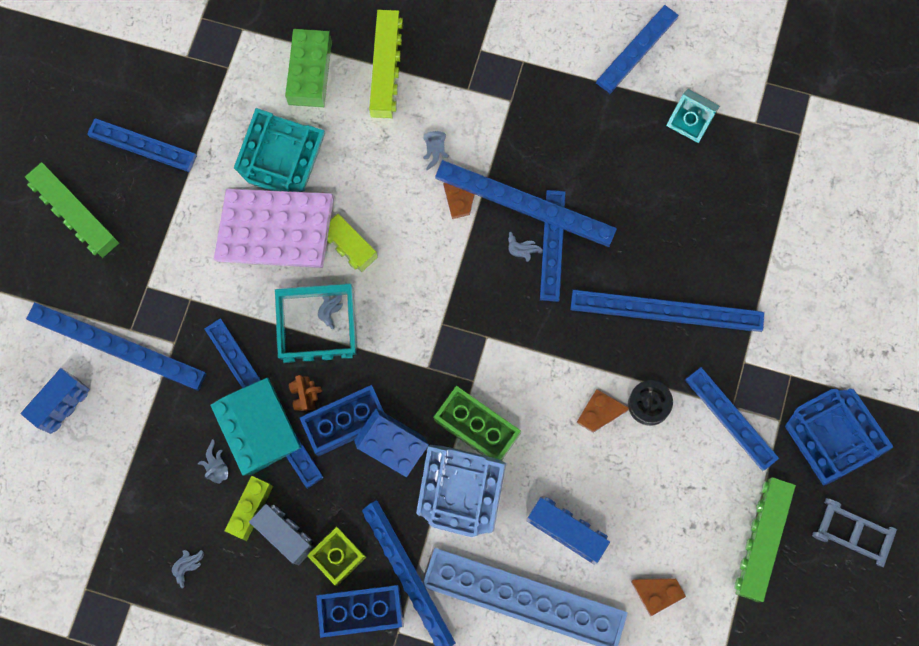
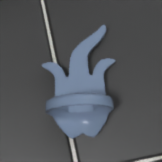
(435, 145)
(216, 469)

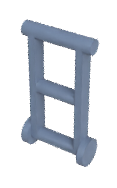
(822, 535)

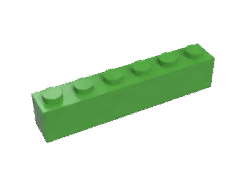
(71, 209)
(765, 539)

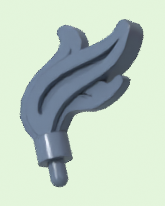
(523, 249)
(329, 307)
(184, 564)

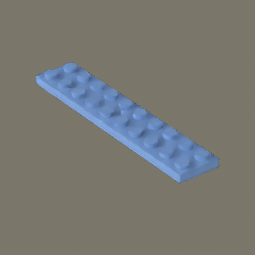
(524, 599)

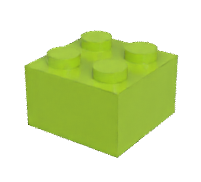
(336, 556)

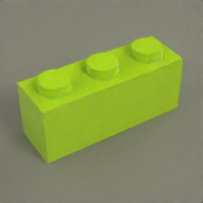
(350, 244)
(249, 505)

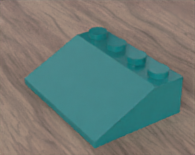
(255, 427)

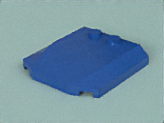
(837, 434)

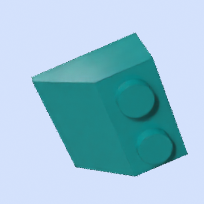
(693, 115)

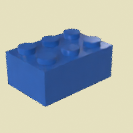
(55, 401)
(391, 442)

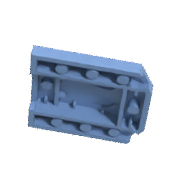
(460, 491)

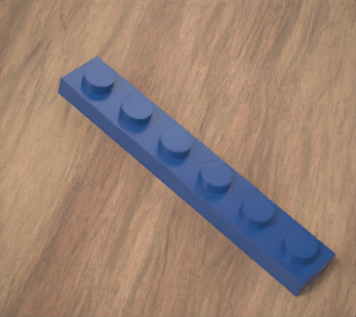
(637, 49)
(142, 145)
(552, 253)
(732, 419)

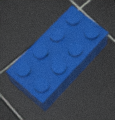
(340, 420)
(568, 531)
(359, 611)

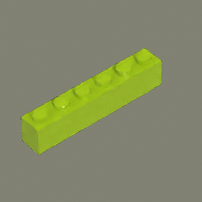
(385, 64)

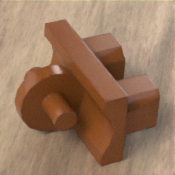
(307, 393)

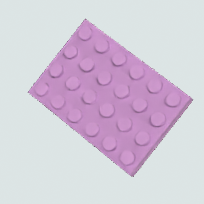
(274, 228)

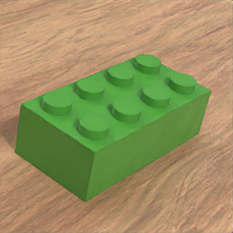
(308, 68)
(476, 425)

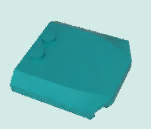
(278, 153)

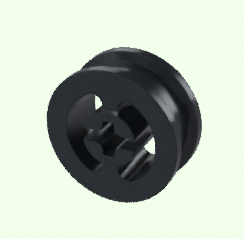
(664, 407)

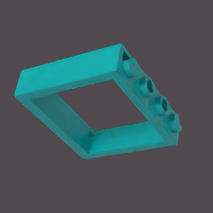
(307, 292)

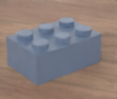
(282, 533)

